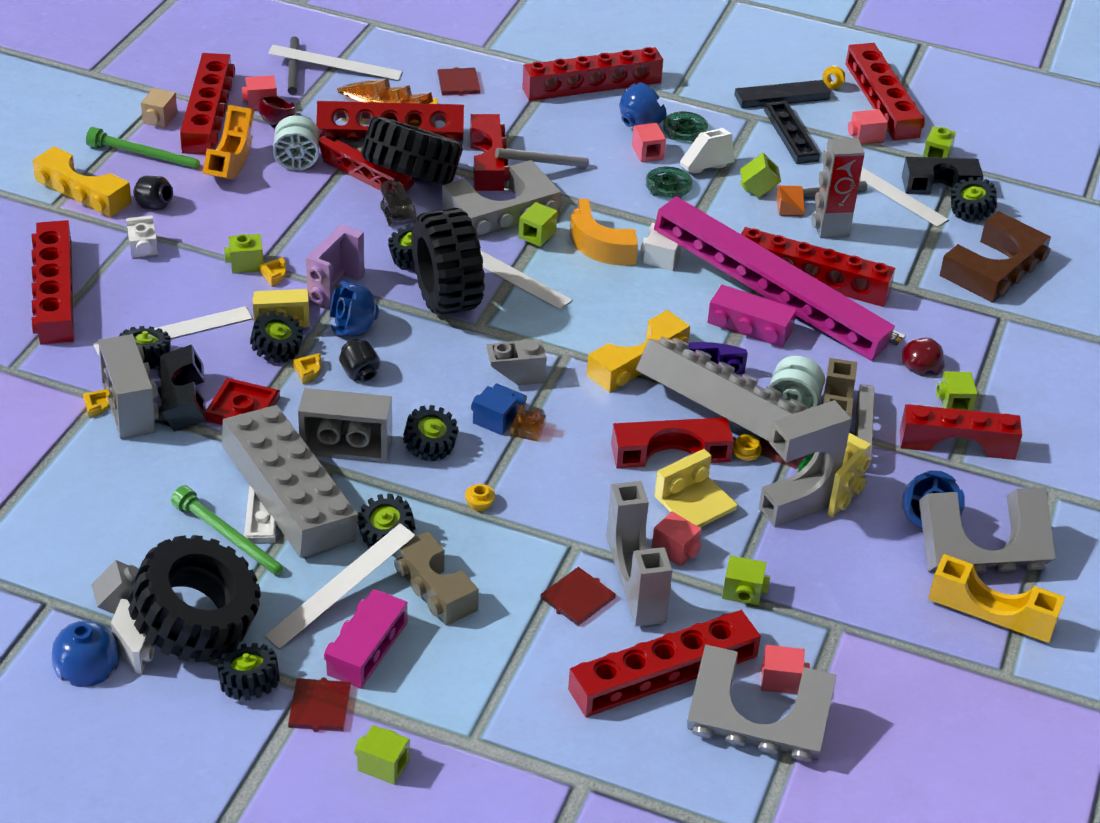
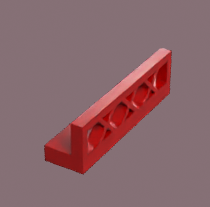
(352, 163)

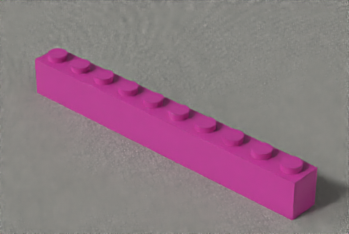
(774, 278)

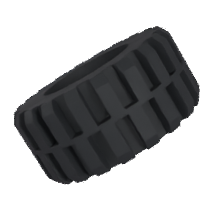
(411, 150)
(448, 261)
(183, 628)

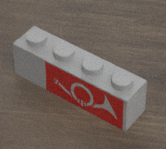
(838, 187)

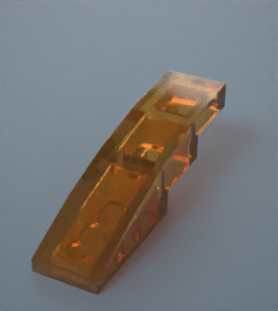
(380, 91)

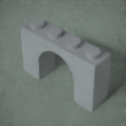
(490, 215)
(816, 431)
(1029, 538)
(642, 571)
(796, 733)

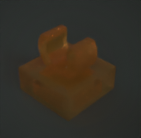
(528, 424)

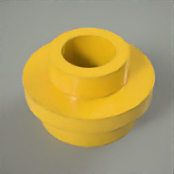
(839, 75)
(747, 447)
(480, 497)

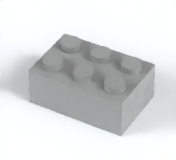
(129, 386)
(346, 424)

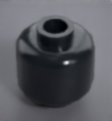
(153, 192)
(359, 360)

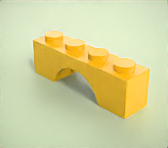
(102, 193)
(616, 365)
(1028, 613)

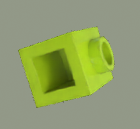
(939, 143)
(760, 175)
(538, 224)
(244, 253)
(957, 390)
(745, 580)
(382, 754)

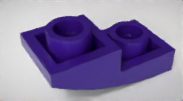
(723, 353)

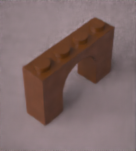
(994, 277)

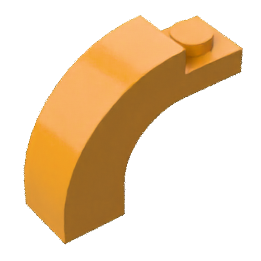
(234, 146)
(601, 242)

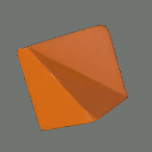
(790, 200)

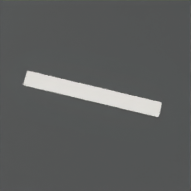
(335, 62)
(902, 198)
(524, 281)
(202, 323)
(339, 586)

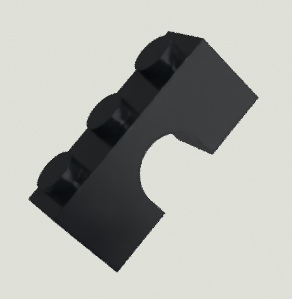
(923, 172)
(179, 396)

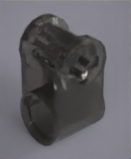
(396, 204)

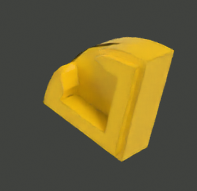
(274, 271)
(308, 367)
(96, 401)

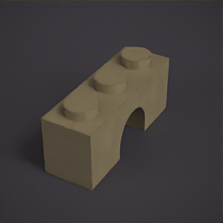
(840, 383)
(447, 596)

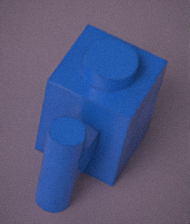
(496, 408)

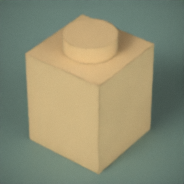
(159, 107)

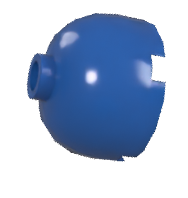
(640, 106)
(353, 309)
(928, 483)
(85, 653)

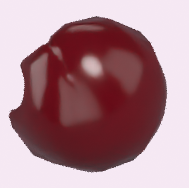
(275, 109)
(923, 356)

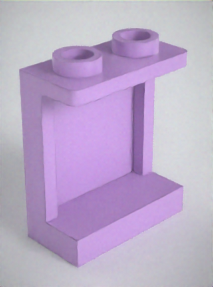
(333, 259)

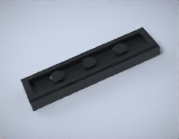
(789, 92)
(791, 132)

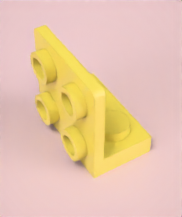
(290, 302)
(850, 477)
(690, 492)

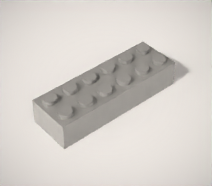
(715, 385)
(289, 481)

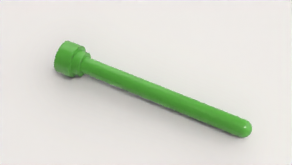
(97, 137)
(186, 500)

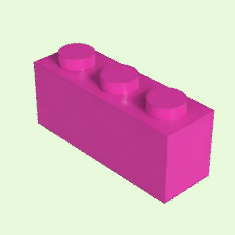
(752, 315)
(366, 638)

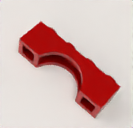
(486, 136)
(926, 426)
(637, 441)

